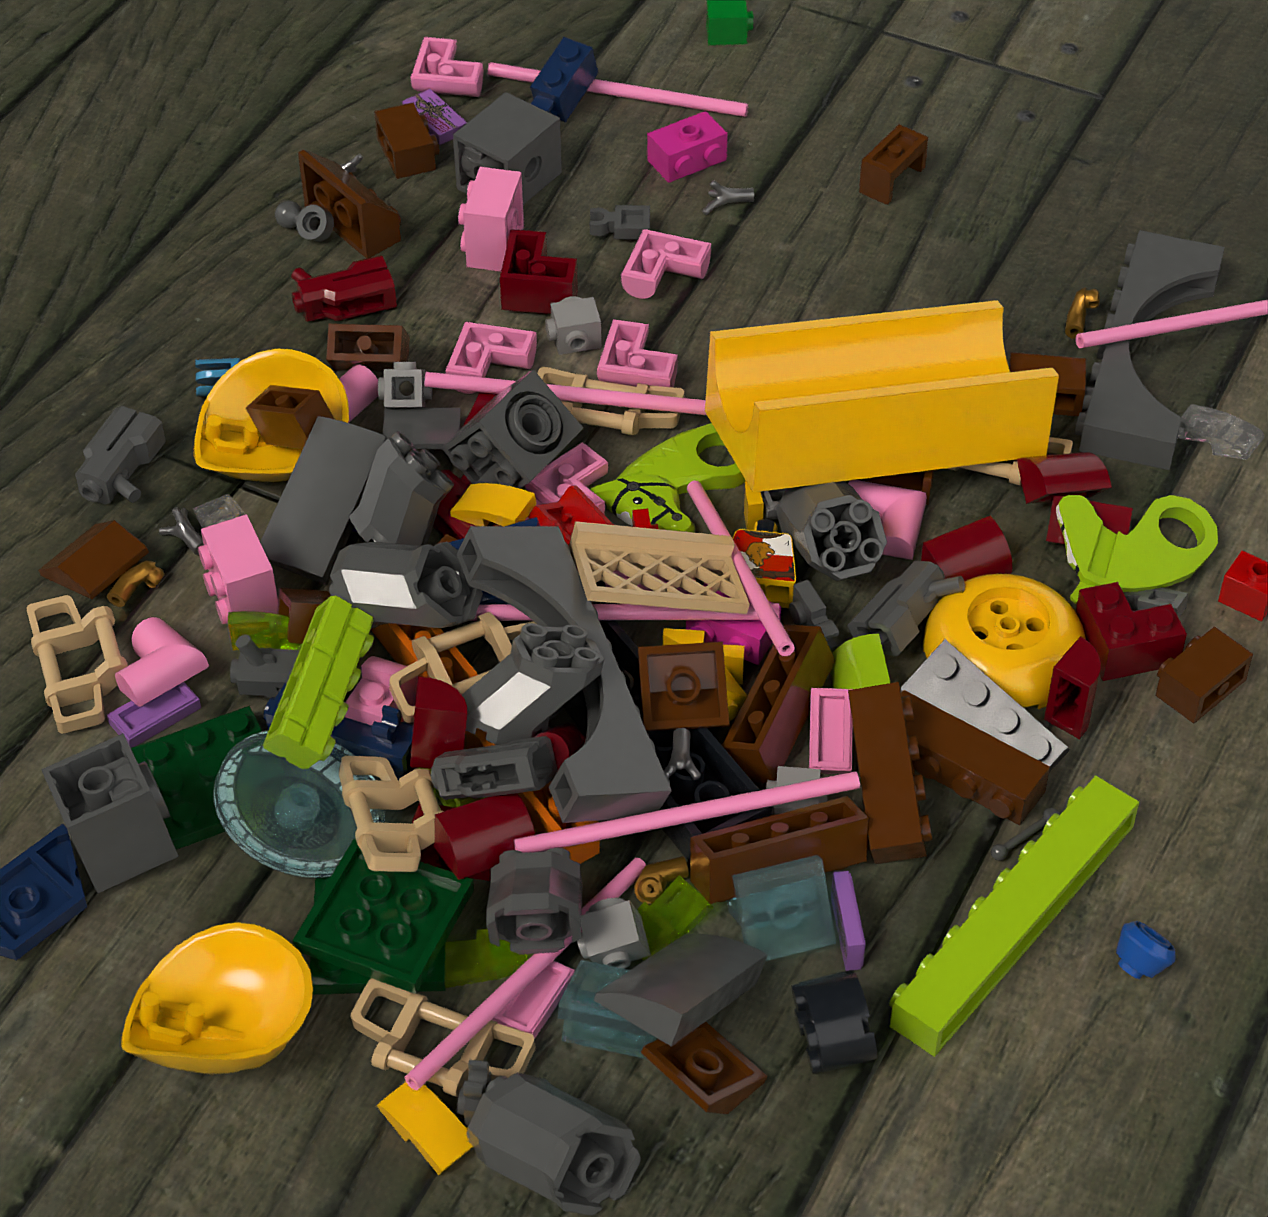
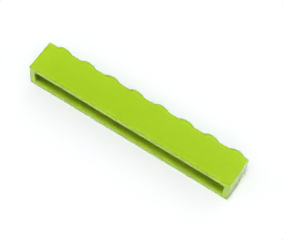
(1012, 915)

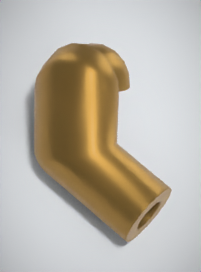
(1077, 313)
(132, 579)
(656, 876)

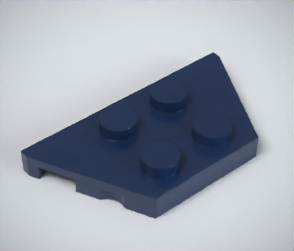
(38, 893)

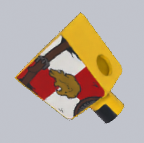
(769, 559)

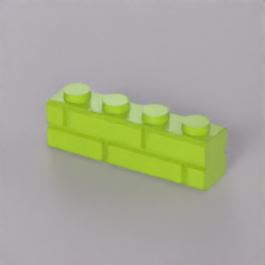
(319, 683)

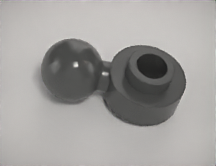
(290, 215)

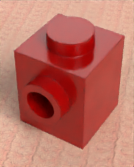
(1246, 586)

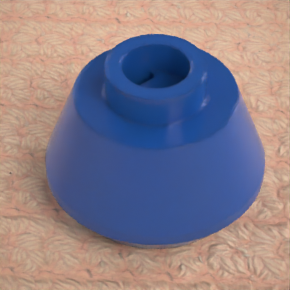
(1143, 950)

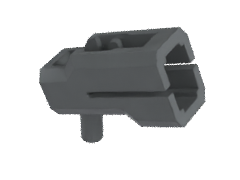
(117, 453)
(903, 605)
(261, 670)
(495, 769)

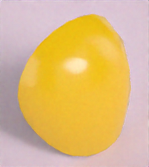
(225, 432)
(220, 1001)

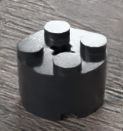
(834, 1021)

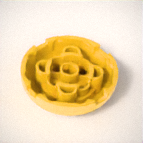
(1024, 627)

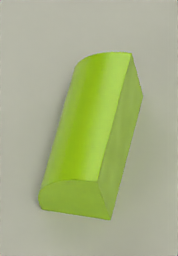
(859, 663)

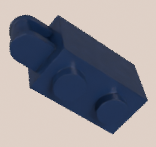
(564, 78)

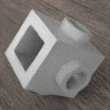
(393, 378)

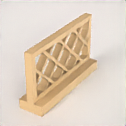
(670, 554)

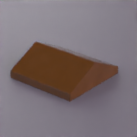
(95, 559)
(683, 686)
(707, 1069)

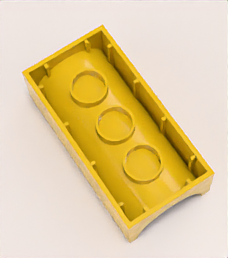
(874, 396)

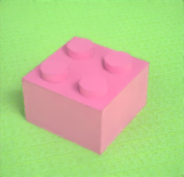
(489, 215)
(237, 568)

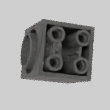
(512, 138)
(513, 435)
(111, 812)

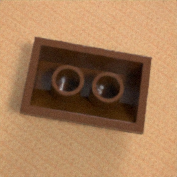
(357, 211)

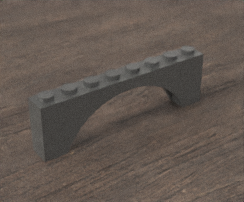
(1122, 414)
(618, 765)

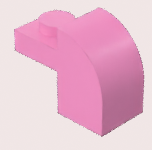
(373, 691)

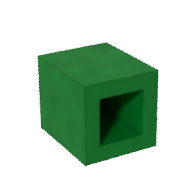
(728, 22)

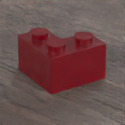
(531, 277)
(1125, 638)

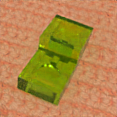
(264, 628)
(672, 914)
(479, 960)

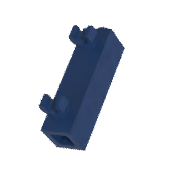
(385, 739)

